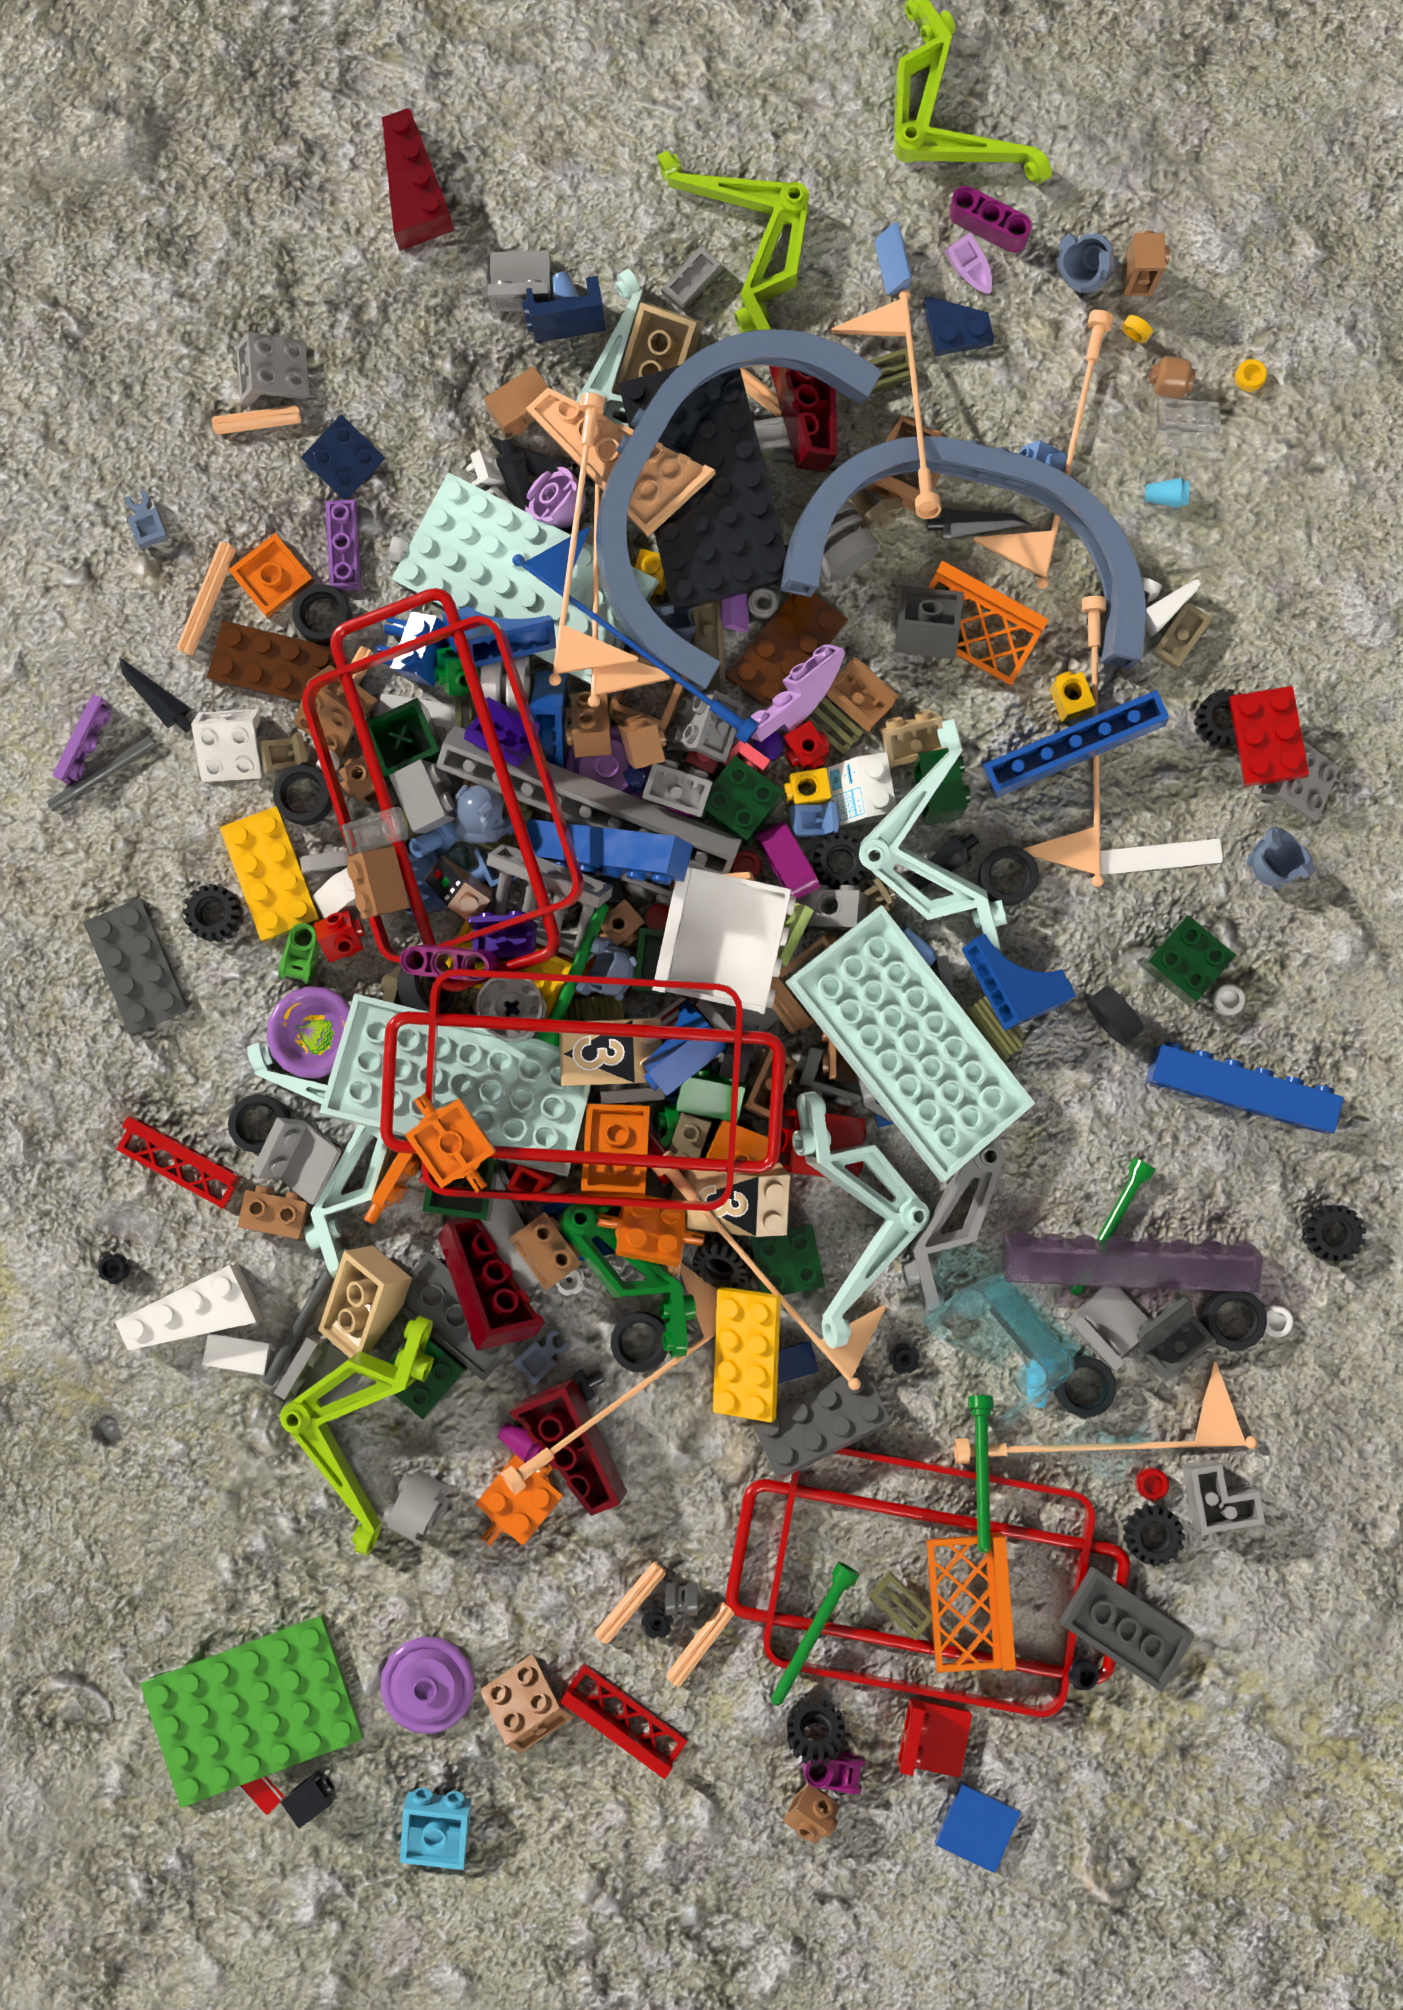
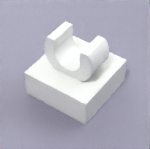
(486, 468)

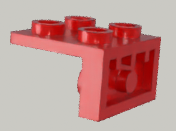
(933, 1738)

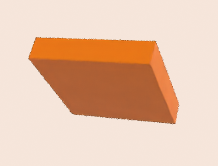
(271, 575)

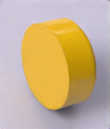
(1137, 329)
(1250, 375)

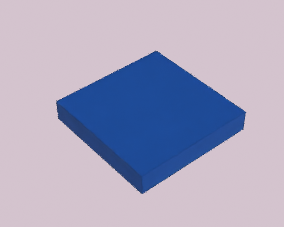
(977, 1827)

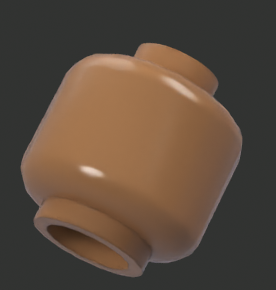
(1172, 377)

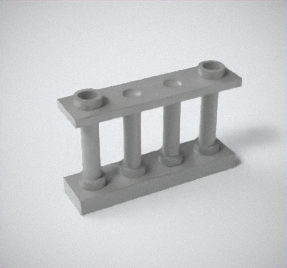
(556, 878)

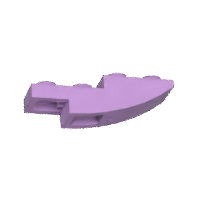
(805, 687)

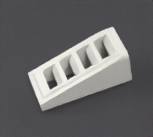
(1163, 610)

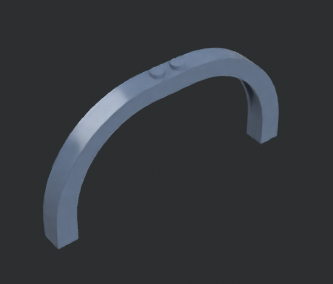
(773, 347)
(998, 468)

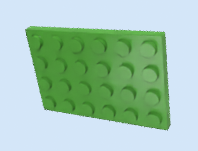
(252, 1710)

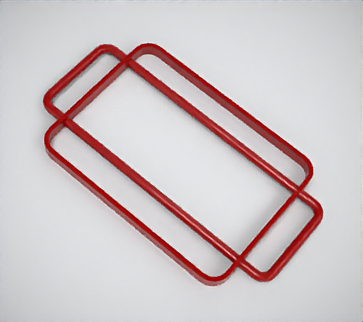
(344, 673)
(737, 1036)
(771, 1617)

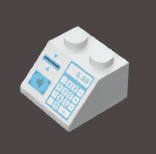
(862, 789)

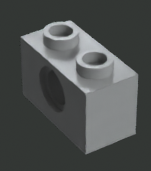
(850, 911)

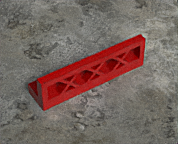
(179, 1151)
(617, 1731)

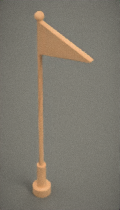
(895, 321)
(1035, 549)
(575, 649)
(619, 676)
(1082, 848)
(706, 1306)
(845, 1357)
(1216, 1428)

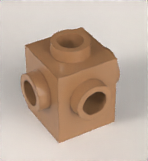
(358, 781)
(626, 916)
(812, 1814)

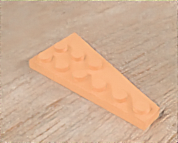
(664, 480)

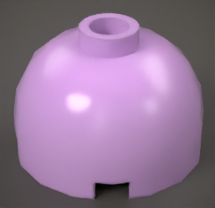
(554, 498)

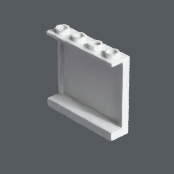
(726, 935)

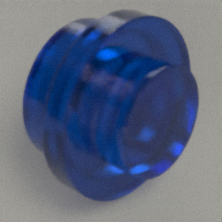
(636, 778)

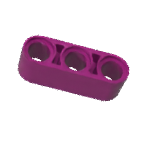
(985, 206)
(787, 860)
(434, 960)

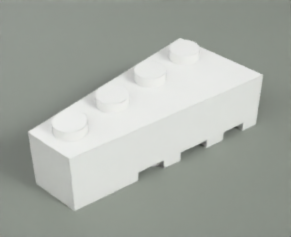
(202, 1307)

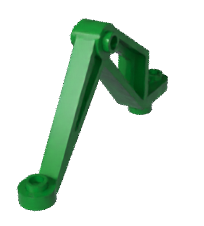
(675, 1306)

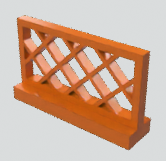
(998, 605)
(999, 1605)

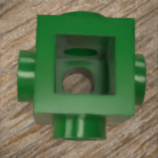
(450, 673)

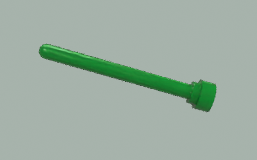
(576, 969)
(1138, 1174)
(981, 1409)
(843, 1578)

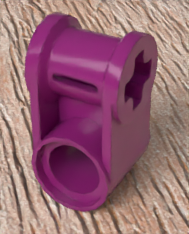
(839, 1774)

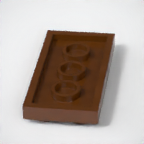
(785, 642)
(266, 661)

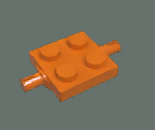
(450, 1142)
(392, 1185)
(651, 1233)
(519, 1513)

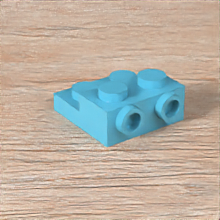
(435, 1829)

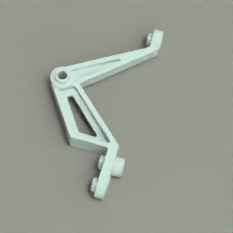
(607, 369)
(892, 830)
(902, 1216)
(325, 1231)

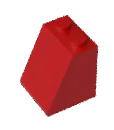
(844, 1133)

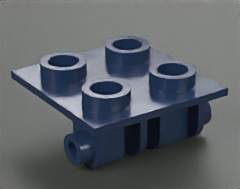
(342, 457)

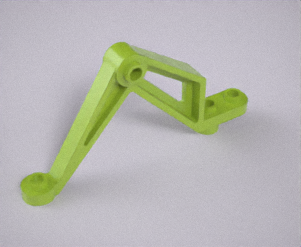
(915, 138)
(783, 201)
(307, 1419)

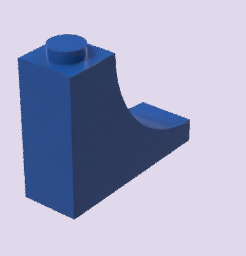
(524, 636)
(548, 710)
(1014, 991)
(680, 1059)

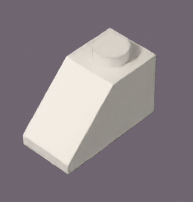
(335, 895)

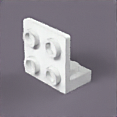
(227, 745)

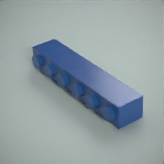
(1075, 744)
(615, 851)
(1245, 1089)

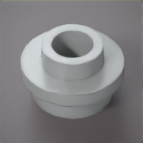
(763, 594)

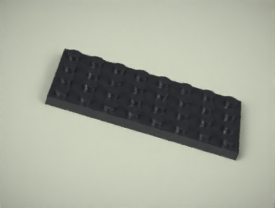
(729, 530)

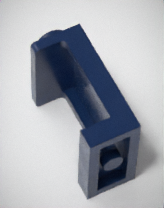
(565, 316)

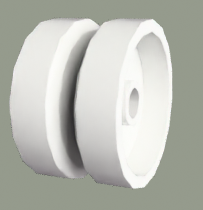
(497, 684)

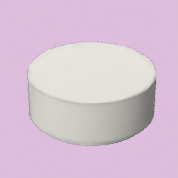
(1228, 999)
(1278, 1321)

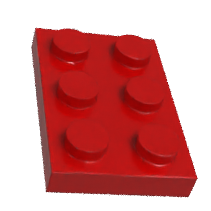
(1268, 736)

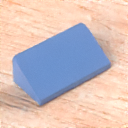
(893, 260)

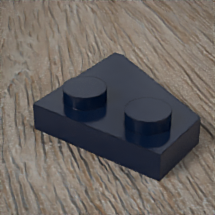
(956, 327)

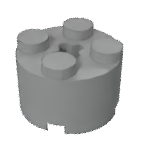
(418, 1507)

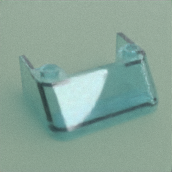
(1048, 1359)

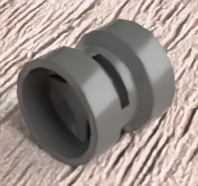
(673, 1599)

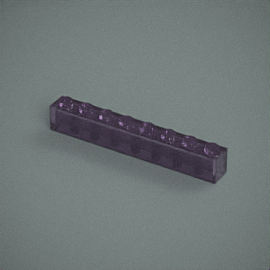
(1131, 1263)

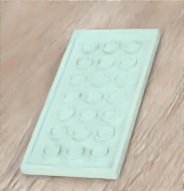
(469, 552)
(910, 1043)
(505, 1085)

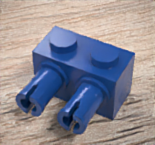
(419, 664)

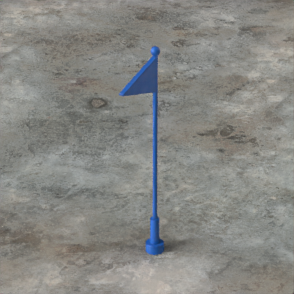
(551, 569)

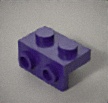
(509, 732)
(507, 943)

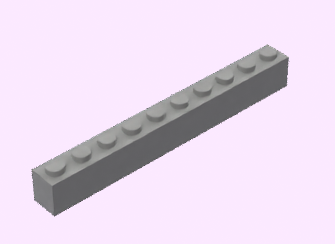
(590, 802)

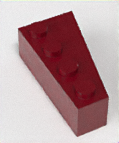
(414, 192)
(809, 417)
(487, 1292)
(582, 1462)

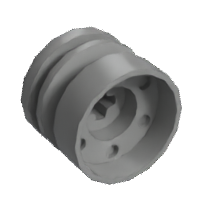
(846, 546)
(499, 992)

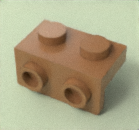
(862, 694)

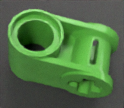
(299, 955)

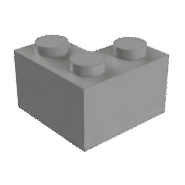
(425, 795)
(1214, 1506)

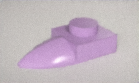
(970, 263)

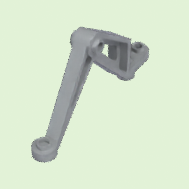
(921, 1268)

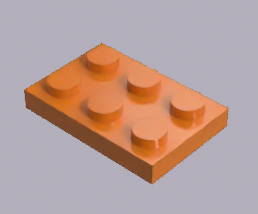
(615, 1131)

